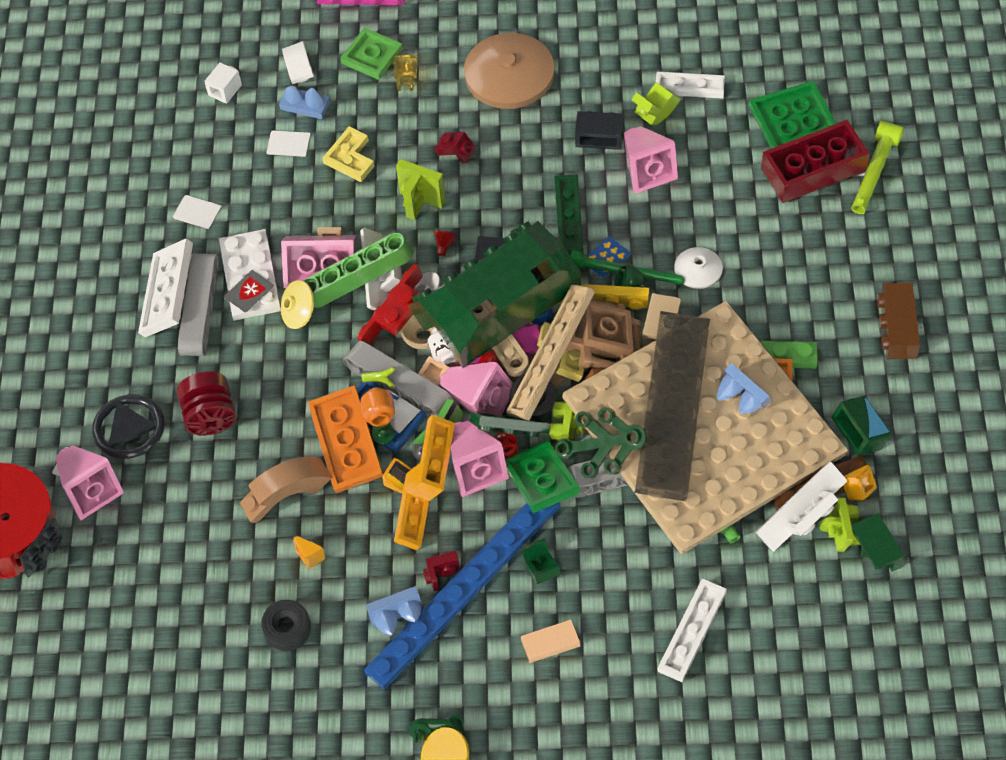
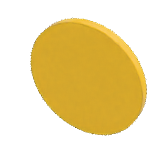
(445, 745)

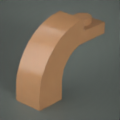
(281, 481)

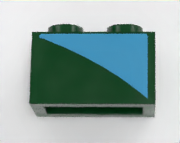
(861, 425)

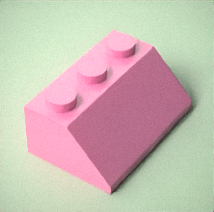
(310, 254)

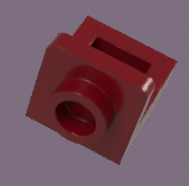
(455, 144)

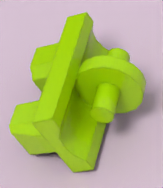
(567, 428)
(838, 524)

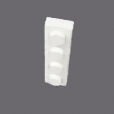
(692, 630)

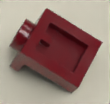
(440, 565)

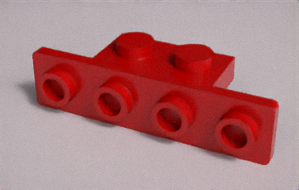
(394, 311)

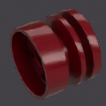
(206, 403)

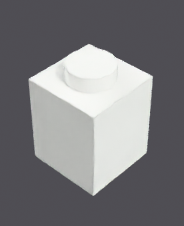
(223, 82)

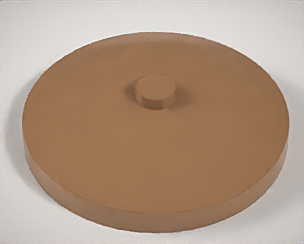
(509, 70)

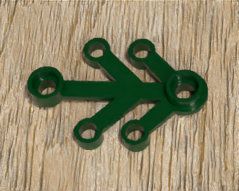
(604, 442)

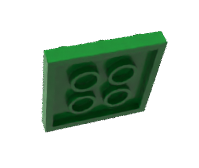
(791, 113)

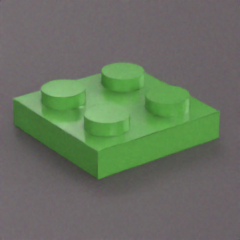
(371, 53)

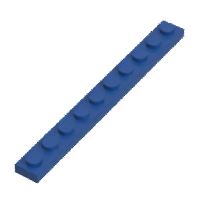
(457, 594)

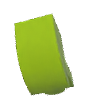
(656, 105)

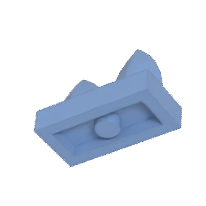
(304, 102)
(734, 383)
(387, 610)

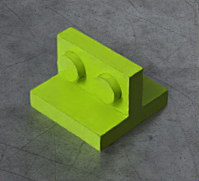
(419, 187)

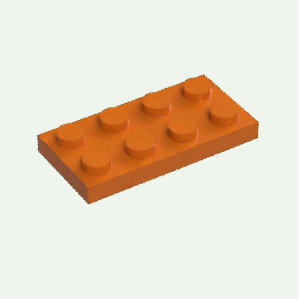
(345, 439)

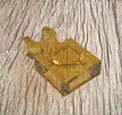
(405, 70)

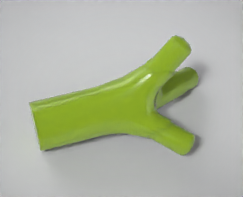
(380, 376)

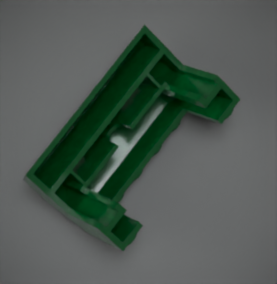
(509, 283)

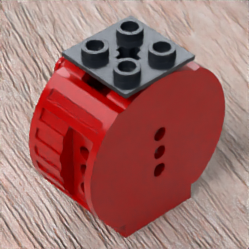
(26, 522)

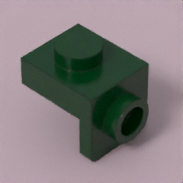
(540, 561)

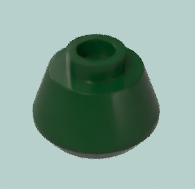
(629, 277)

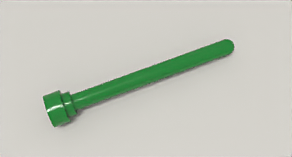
(581, 261)

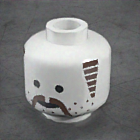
(439, 349)

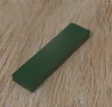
(569, 212)

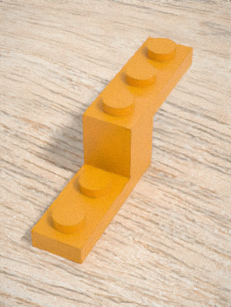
(424, 482)

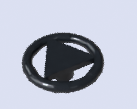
(128, 426)

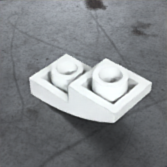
(297, 63)

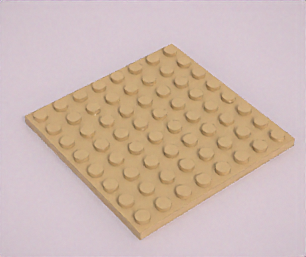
(736, 456)

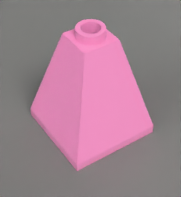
(649, 158)
(478, 387)
(476, 458)
(87, 480)

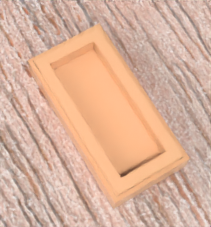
(550, 641)

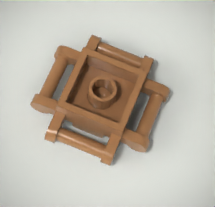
(607, 332)

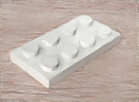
(240, 256)
(165, 288)

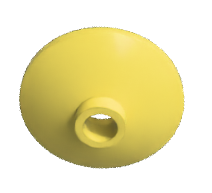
(297, 304)

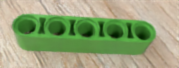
(359, 268)

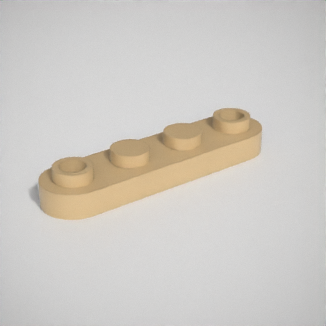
(508, 351)

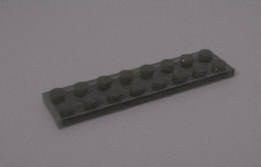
(672, 406)

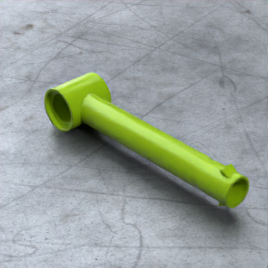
(888, 136)

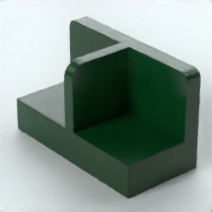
(878, 543)

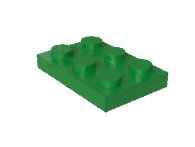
(541, 477)

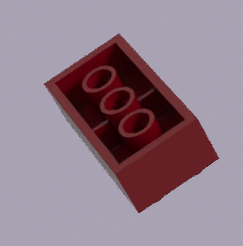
(815, 161)

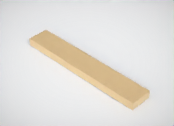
(550, 352)

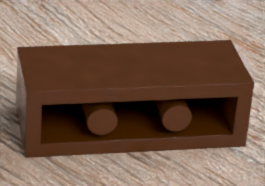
(898, 321)

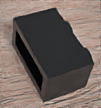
(599, 130)

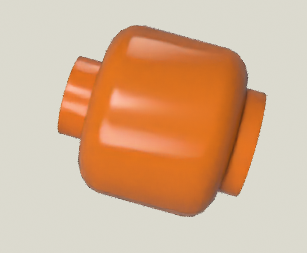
(377, 407)

